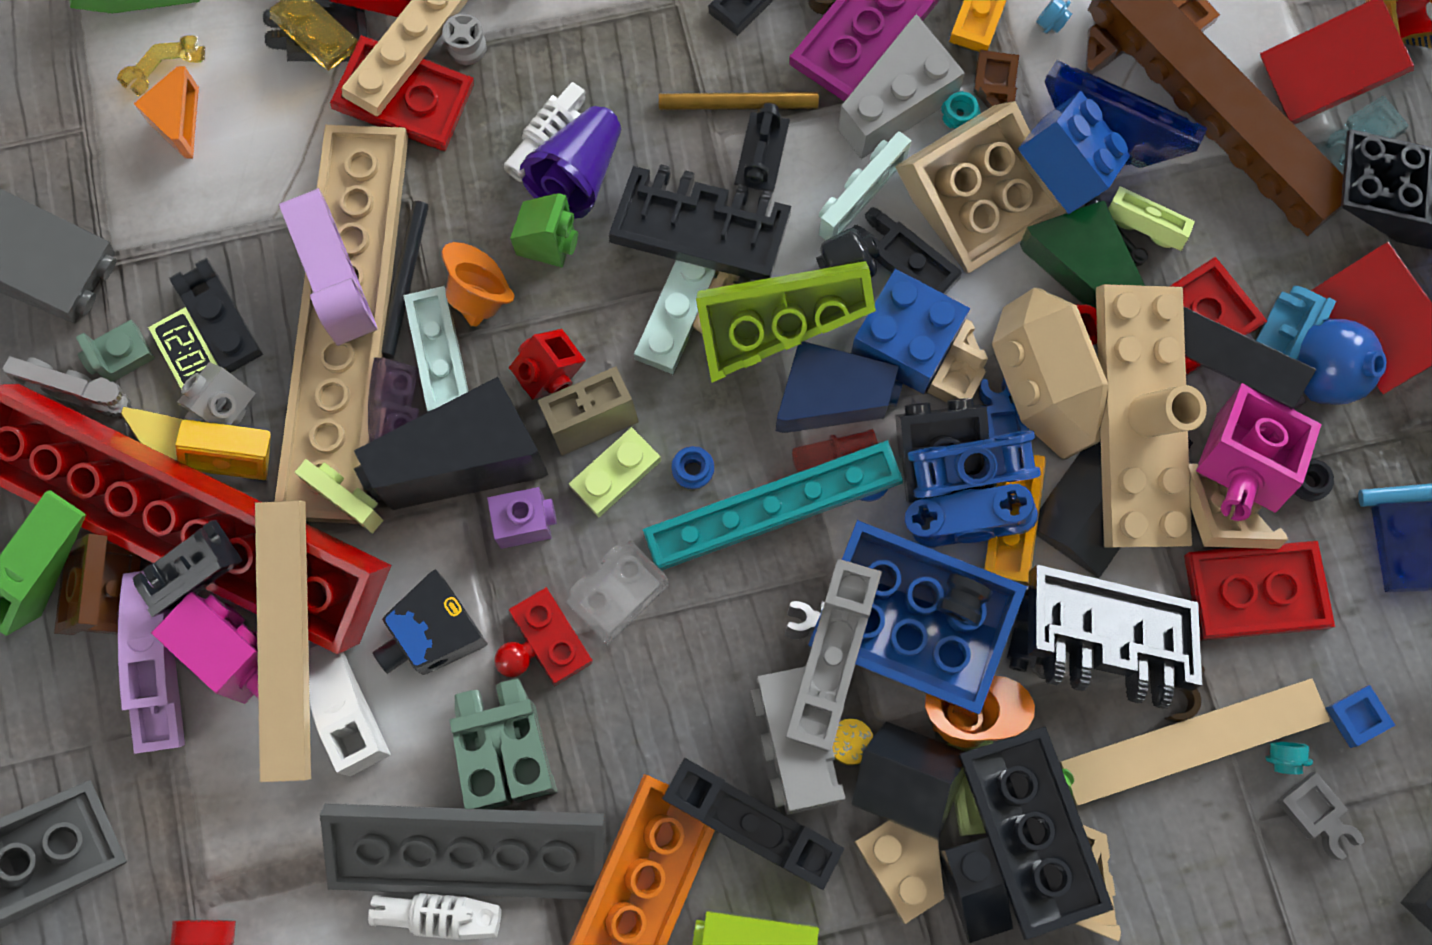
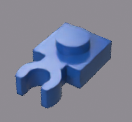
(1001, 413)

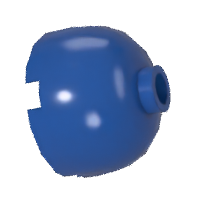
(1345, 360)

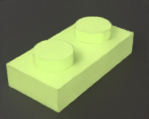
(1160, 223)
(615, 472)
(327, 483)

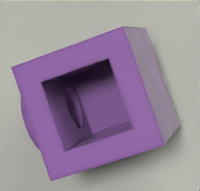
(521, 517)

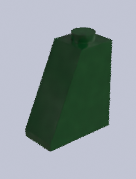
(1082, 251)

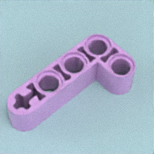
(334, 283)

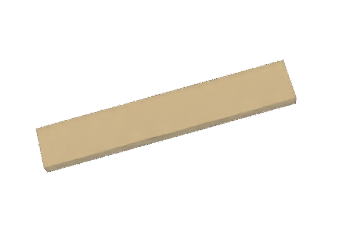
(282, 641)
(1195, 741)

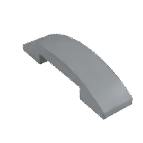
(833, 655)

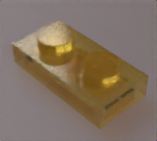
(314, 31)

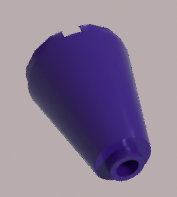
(574, 160)

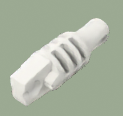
(548, 121)
(438, 916)

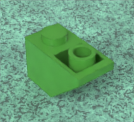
(545, 230)

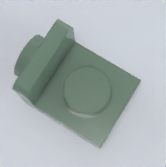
(115, 352)

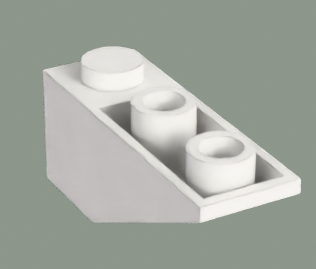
(343, 714)

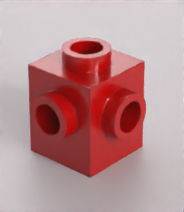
(546, 363)

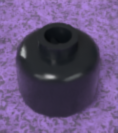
(849, 248)

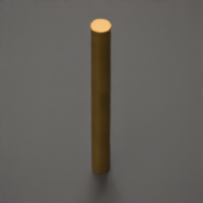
(705, 101)

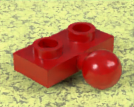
(547, 638)

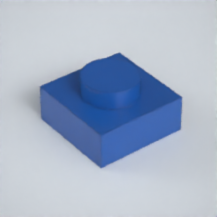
(1360, 716)

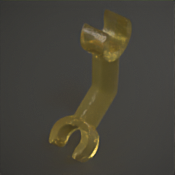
(185, 49)

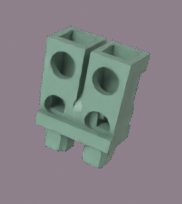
(497, 733)

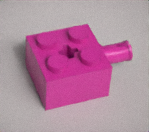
(1258, 451)
(213, 645)

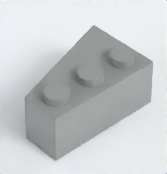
(900, 89)
(803, 771)

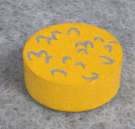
(851, 741)

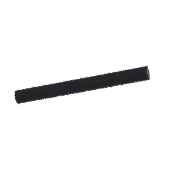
(404, 277)

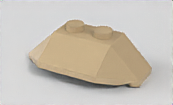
(1052, 371)

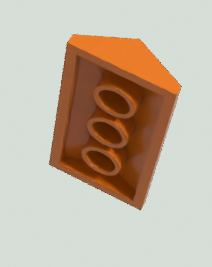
(645, 873)

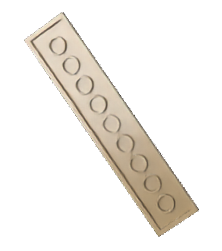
(330, 383)

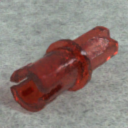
(818, 453)

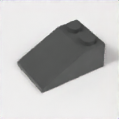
(54, 850)

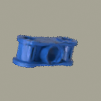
(1005, 460)
(971, 516)

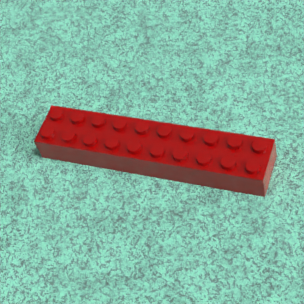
(158, 503)

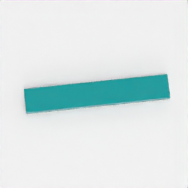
(773, 506)

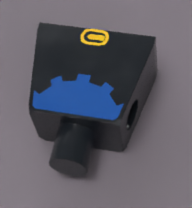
(428, 629)

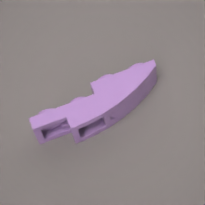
(147, 675)

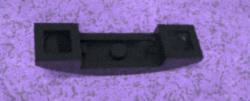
(753, 824)

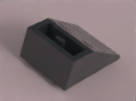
(1389, 186)

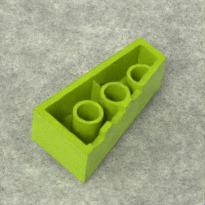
(778, 313)

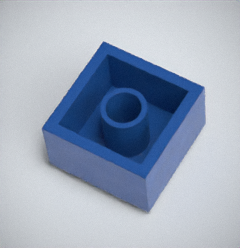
(1075, 152)
(910, 329)

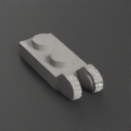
(68, 388)

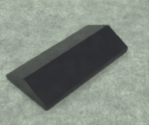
(1074, 514)
(1035, 833)

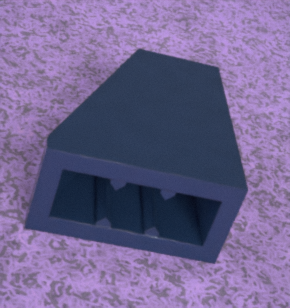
(835, 389)

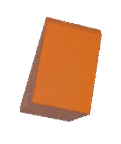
(173, 109)

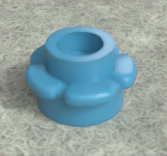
(1054, 16)

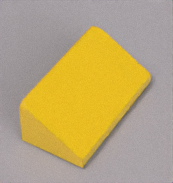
(224, 449)

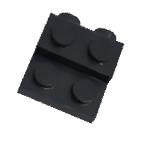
(942, 427)

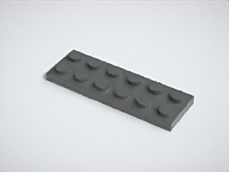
(462, 851)

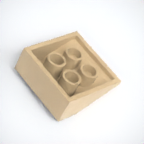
(979, 186)

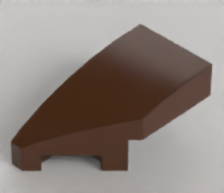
(1101, 49)
(996, 77)

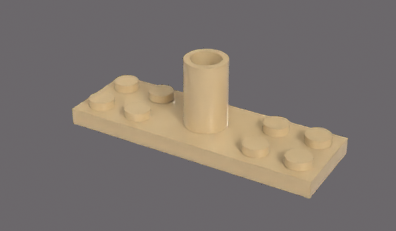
(1145, 416)

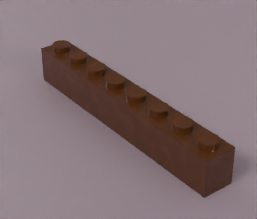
(1229, 105)

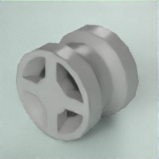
(464, 28)

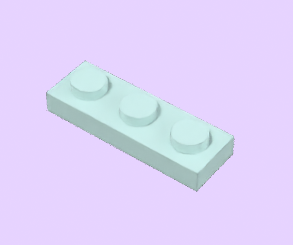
(863, 186)
(673, 317)
(436, 346)

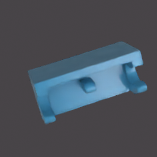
(1293, 318)

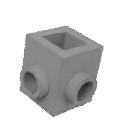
(215, 396)

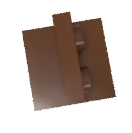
(92, 586)

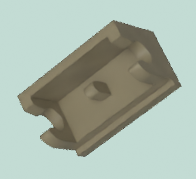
(588, 410)

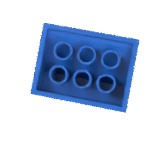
(916, 641)

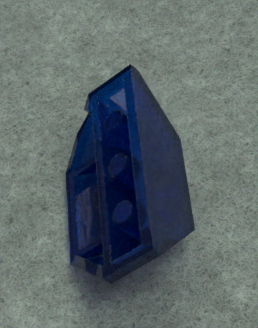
(1147, 128)

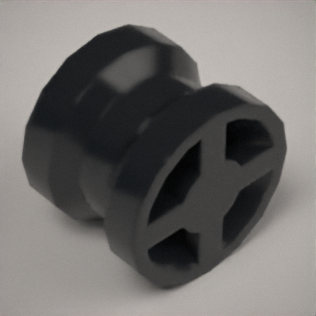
(964, 599)

